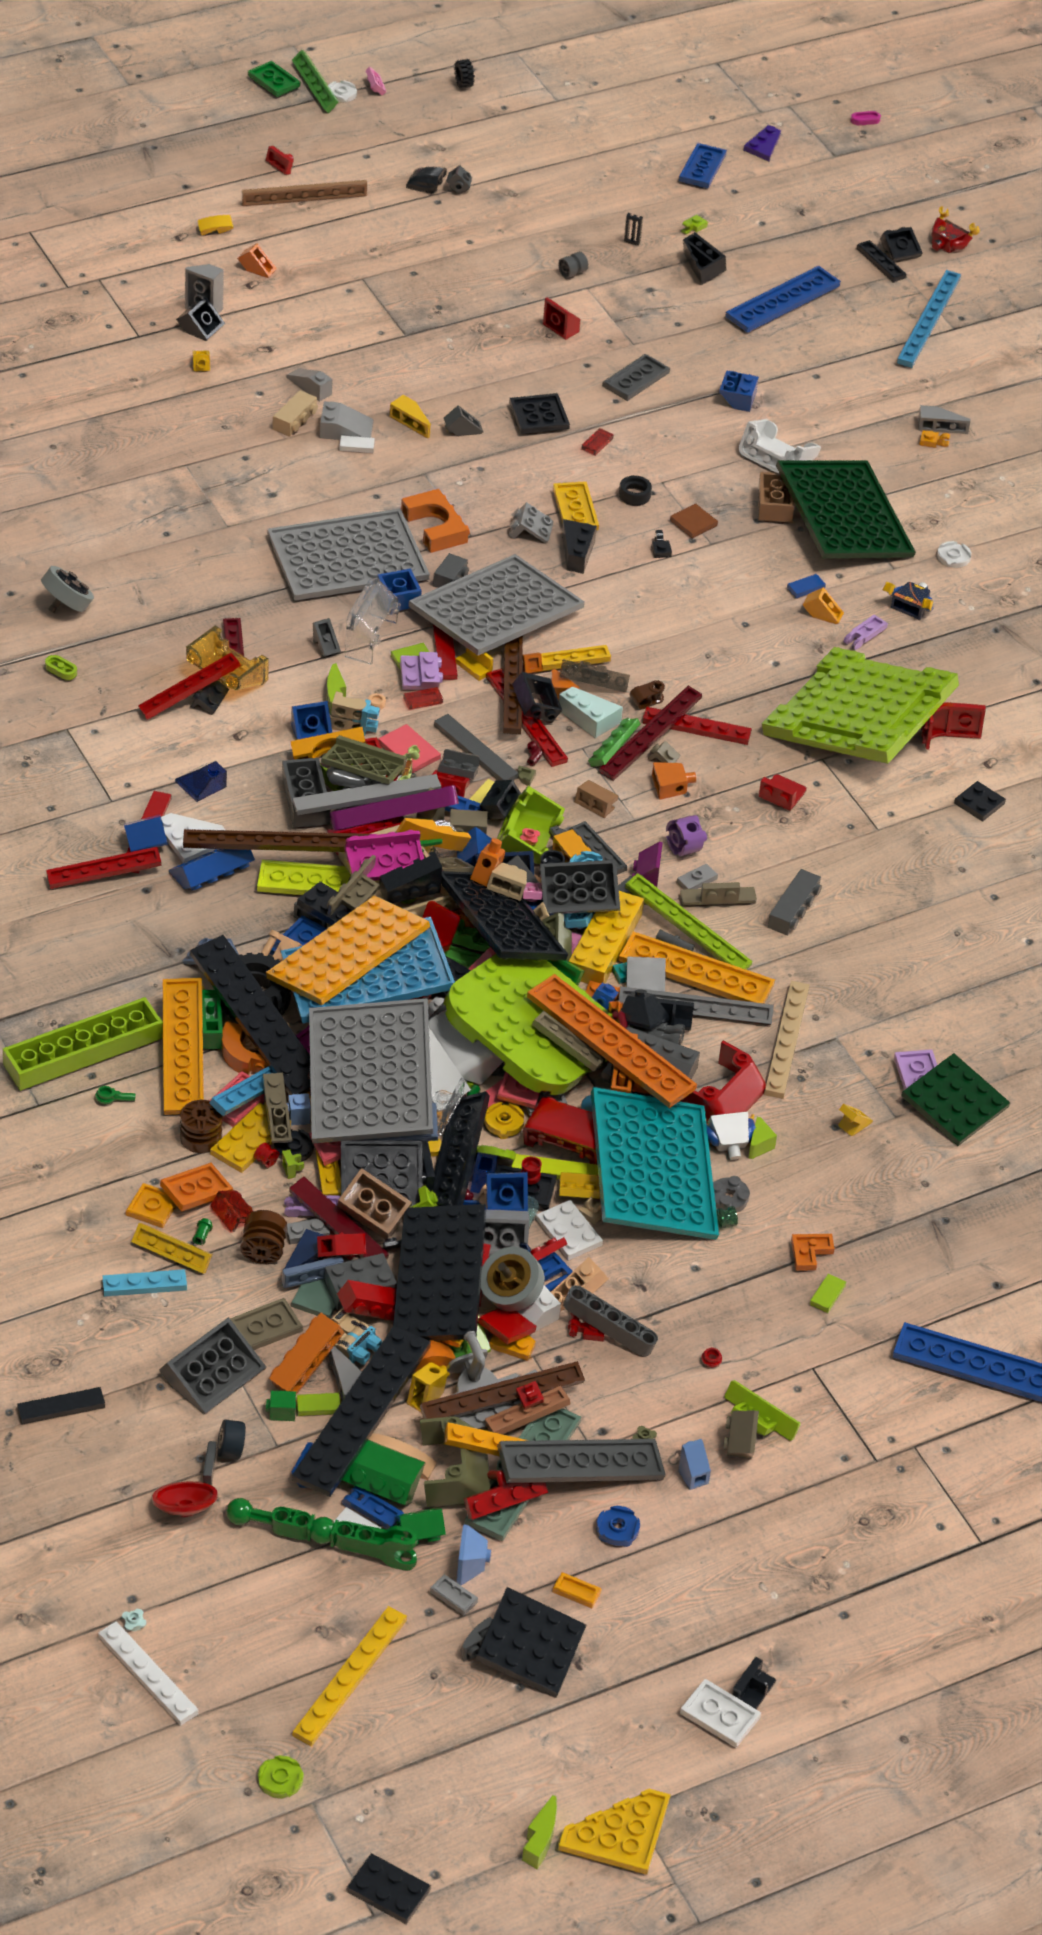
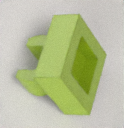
(290, 1163)

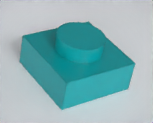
(620, 972)

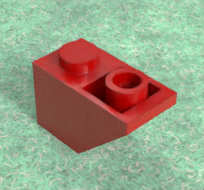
(341, 1245)

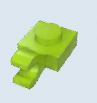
(694, 223)

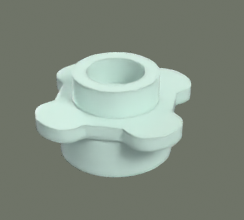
(134, 1625)

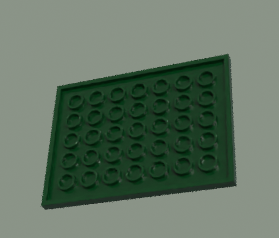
(845, 509)

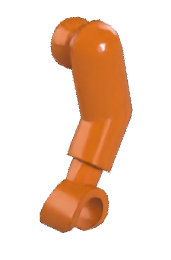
(615, 1006)

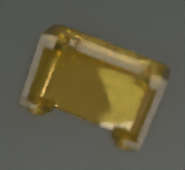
(212, 647)

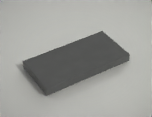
(636, 377)

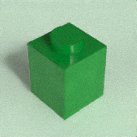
(281, 1405)

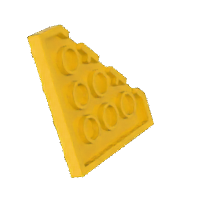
(621, 1834)

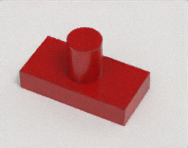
(279, 160)

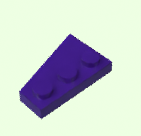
(763, 143)

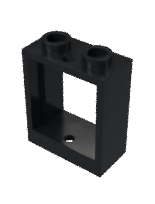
(525, 686)

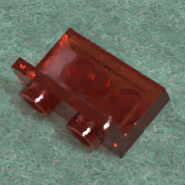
(231, 1208)

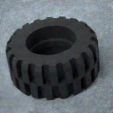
(258, 966)

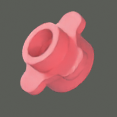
(530, 836)

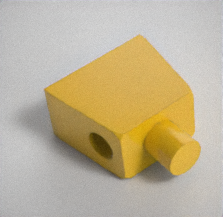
(427, 1384)

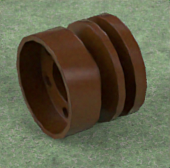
(200, 1126)
(263, 1237)

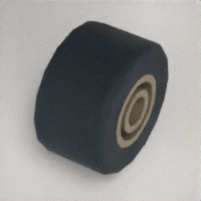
(231, 1439)

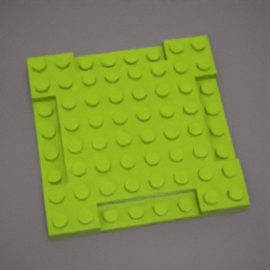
(861, 706)

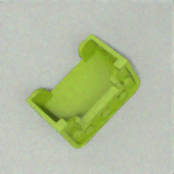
(533, 812)

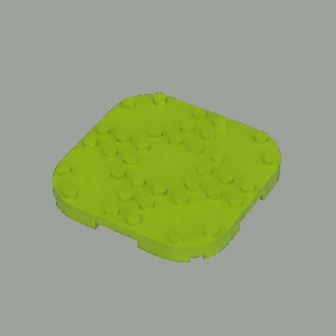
(494, 1008)

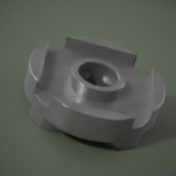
(734, 1186)

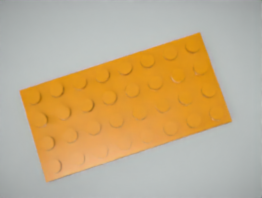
(347, 950)

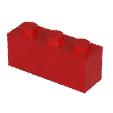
(368, 1299)

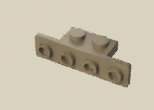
(357, 890)
(718, 894)

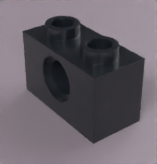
(500, 799)

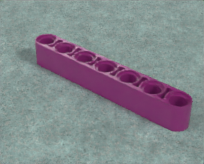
(394, 807)

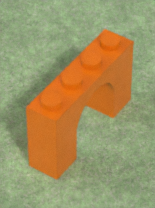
(435, 505)

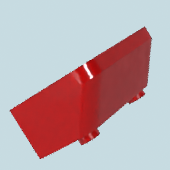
(741, 1090)

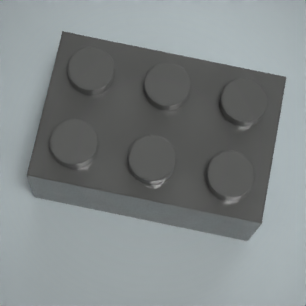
(366, 1270)

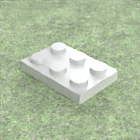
(569, 1223)
(720, 1713)

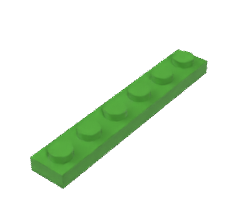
(315, 81)

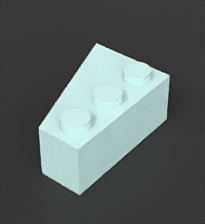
(589, 711)

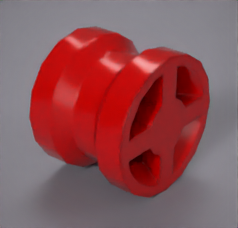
(266, 1155)

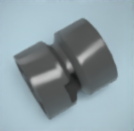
(573, 264)

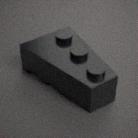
(703, 258)
(578, 544)
(413, 881)

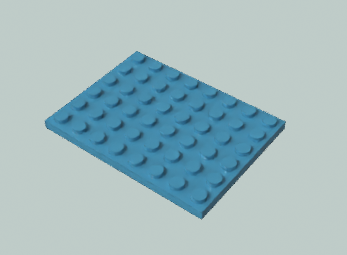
(409, 973)

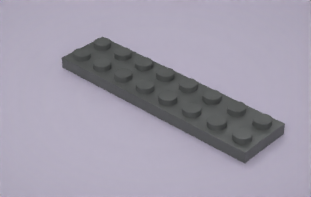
(581, 1460)

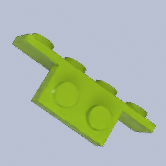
(769, 1417)

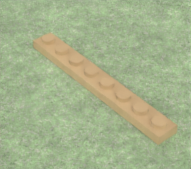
(787, 1039)

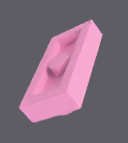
(375, 81)
(532, 892)

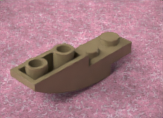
(276, 1108)

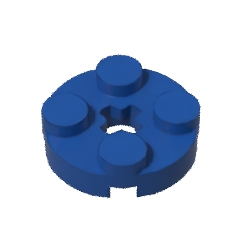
(618, 1536)

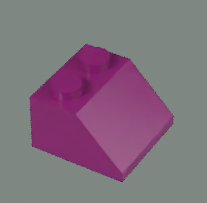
(649, 863)

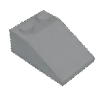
(342, 420)

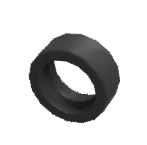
(632, 498)

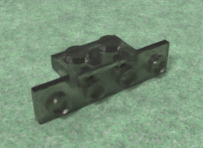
(593, 675)

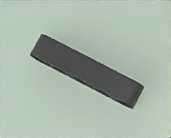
(610, 1320)

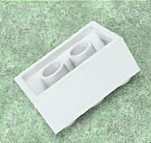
(543, 1310)

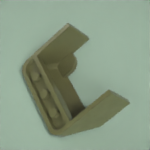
(460, 1479)

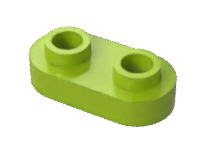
(61, 667)

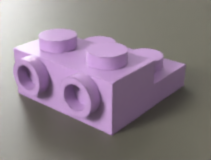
(421, 671)

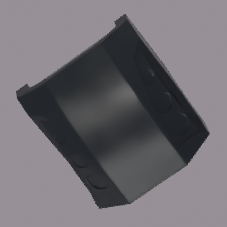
(426, 179)

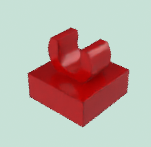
(530, 1395)

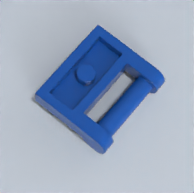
(551, 1266)

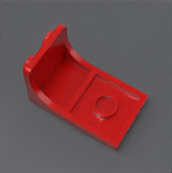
(954, 721)

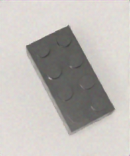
(301, 779)

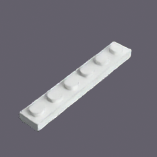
(148, 1673)

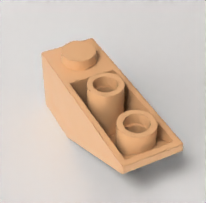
(585, 1275)

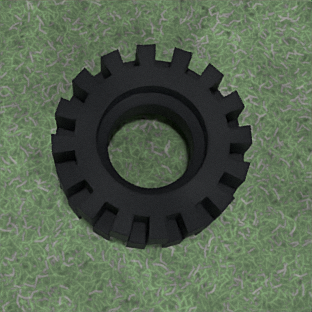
(464, 73)

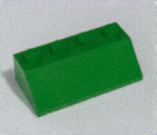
(386, 1472)

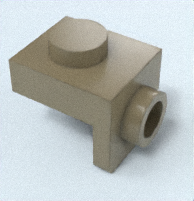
(664, 753)

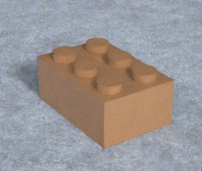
(774, 499)
(374, 1204)

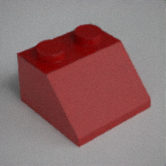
(560, 319)

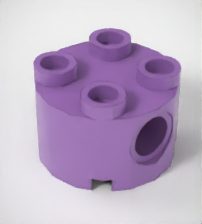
(685, 835)

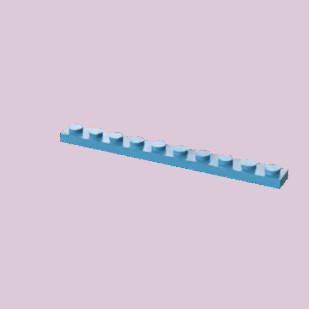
(928, 319)

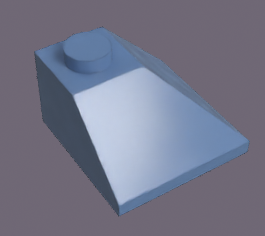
(472, 1555)

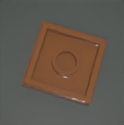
(693, 520)

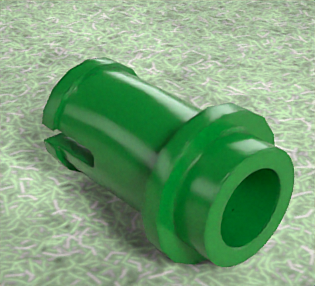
(204, 1227)

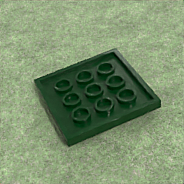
(955, 1099)

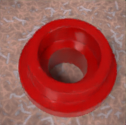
(711, 1357)

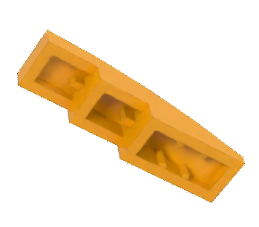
(429, 830)

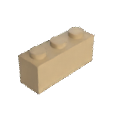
(295, 413)

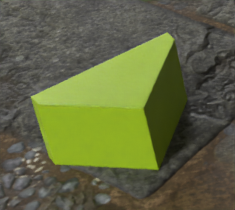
(762, 1140)

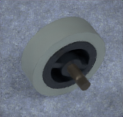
(66, 589)

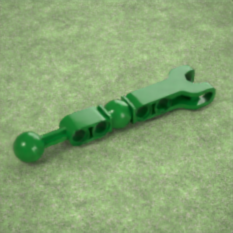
(345, 1535)

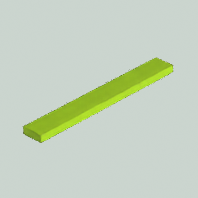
(687, 922)

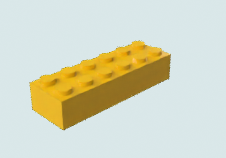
(606, 938)

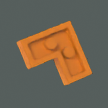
(808, 1246)

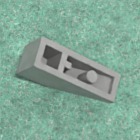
(313, 382)
(941, 420)
(344, 1371)

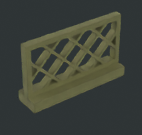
(367, 755)

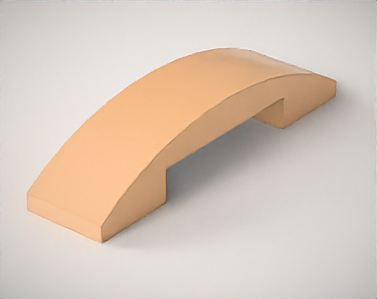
(407, 1449)

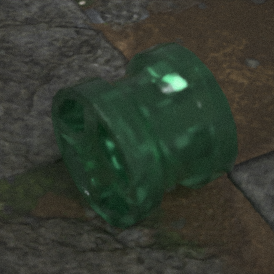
(727, 1217)

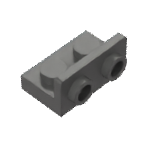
(459, 764)

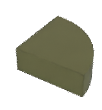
(526, 775)

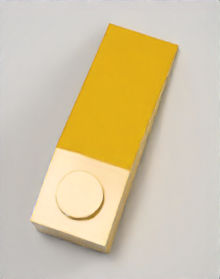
(410, 414)

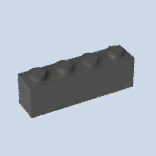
(794, 902)

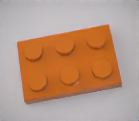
(195, 1186)

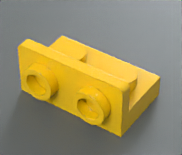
(579, 1185)

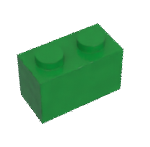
(425, 1523)

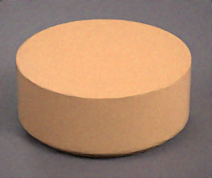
(377, 700)

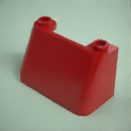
(563, 1127)

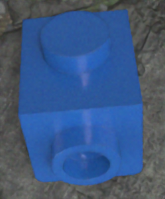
(604, 994)

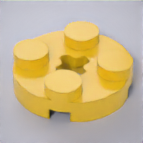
(501, 1128)

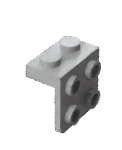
(531, 520)

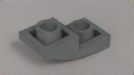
(474, 1640)

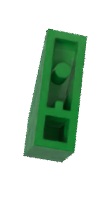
(211, 1020)

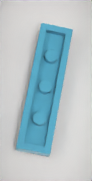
(144, 1282)

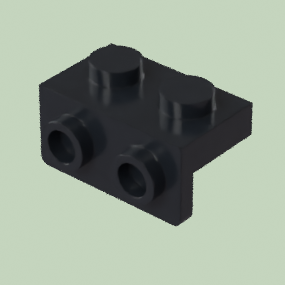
(210, 696)

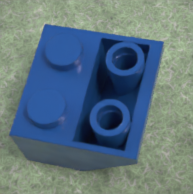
(739, 389)

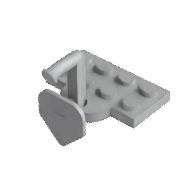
(471, 1370)

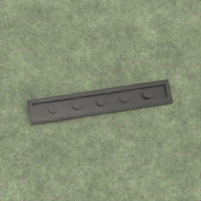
(472, 745)

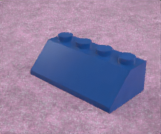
(210, 866)

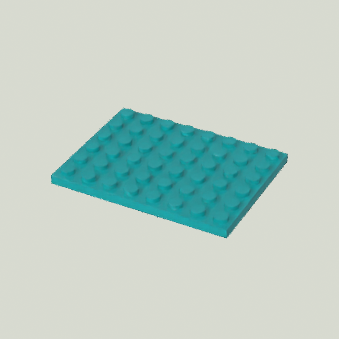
(654, 1164)

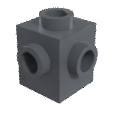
(459, 179)

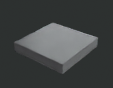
(646, 973)

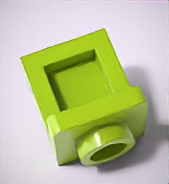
(427, 1198)

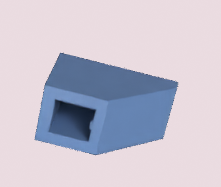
(694, 1464)

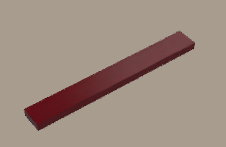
(650, 733)

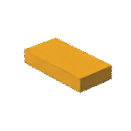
(577, 1590)

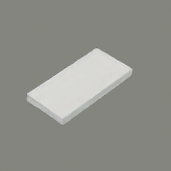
(443, 1071)

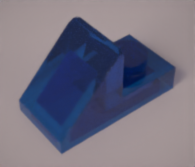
(484, 1164)

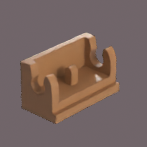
(595, 798)

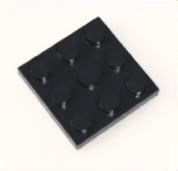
(539, 413)

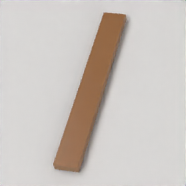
(304, 192)

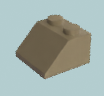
(741, 1434)

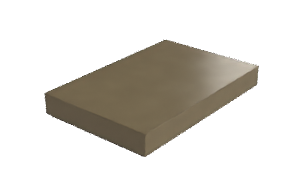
(268, 1324)

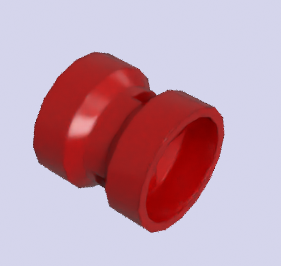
(532, 1166)

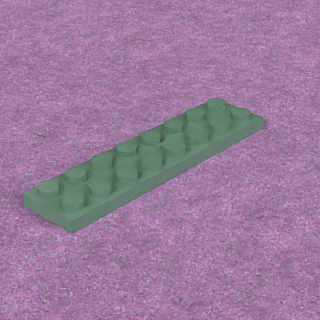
(554, 1426)

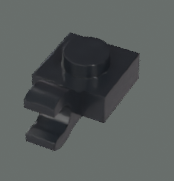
(661, 548)

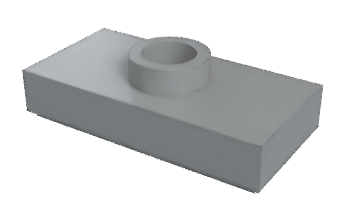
(696, 877)
(454, 1595)

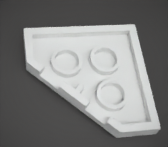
(174, 829)

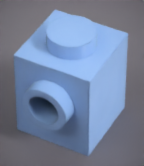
(299, 1109)

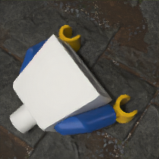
(731, 1132)

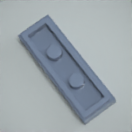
(307, 1272)

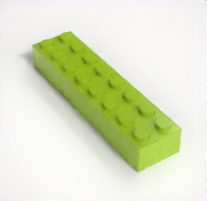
(82, 1043)

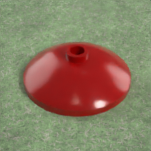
(185, 1498)

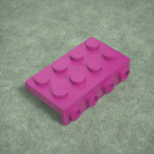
(390, 851)

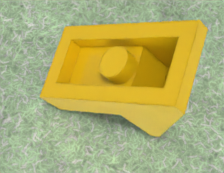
(853, 1120)

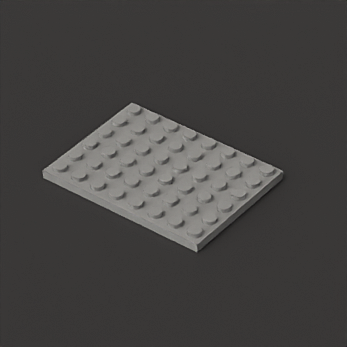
(345, 552)
(496, 604)
(370, 1071)

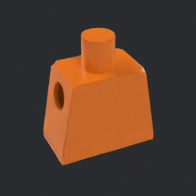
(671, 779)
(488, 860)

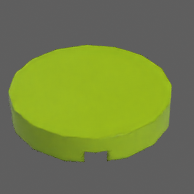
(502, 1154)
(280, 1777)

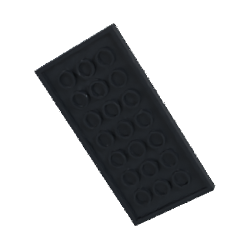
(502, 921)
(440, 1271)

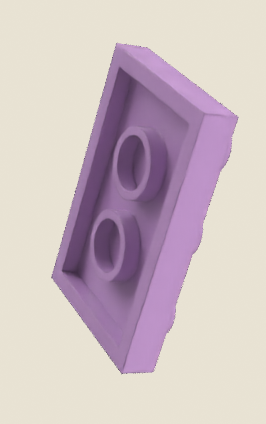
(914, 1065)

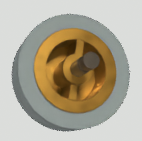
(512, 1279)

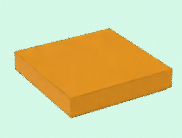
(151, 1206)

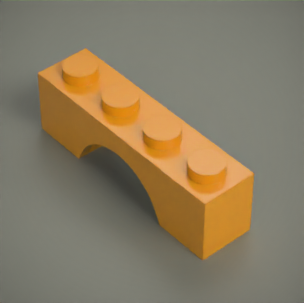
(318, 745)

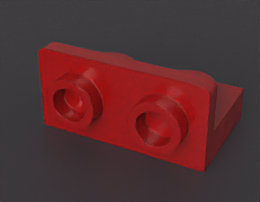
(446, 780)

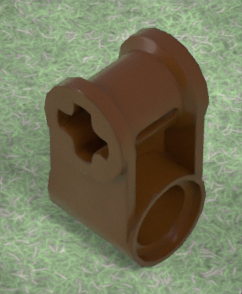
(648, 694)

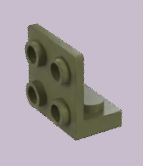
(555, 924)

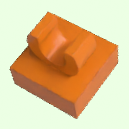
(532, 662)

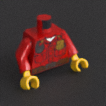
(949, 235)

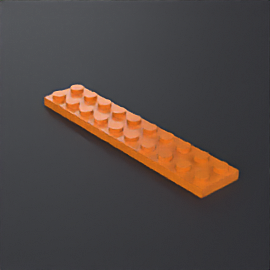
(612, 1040)

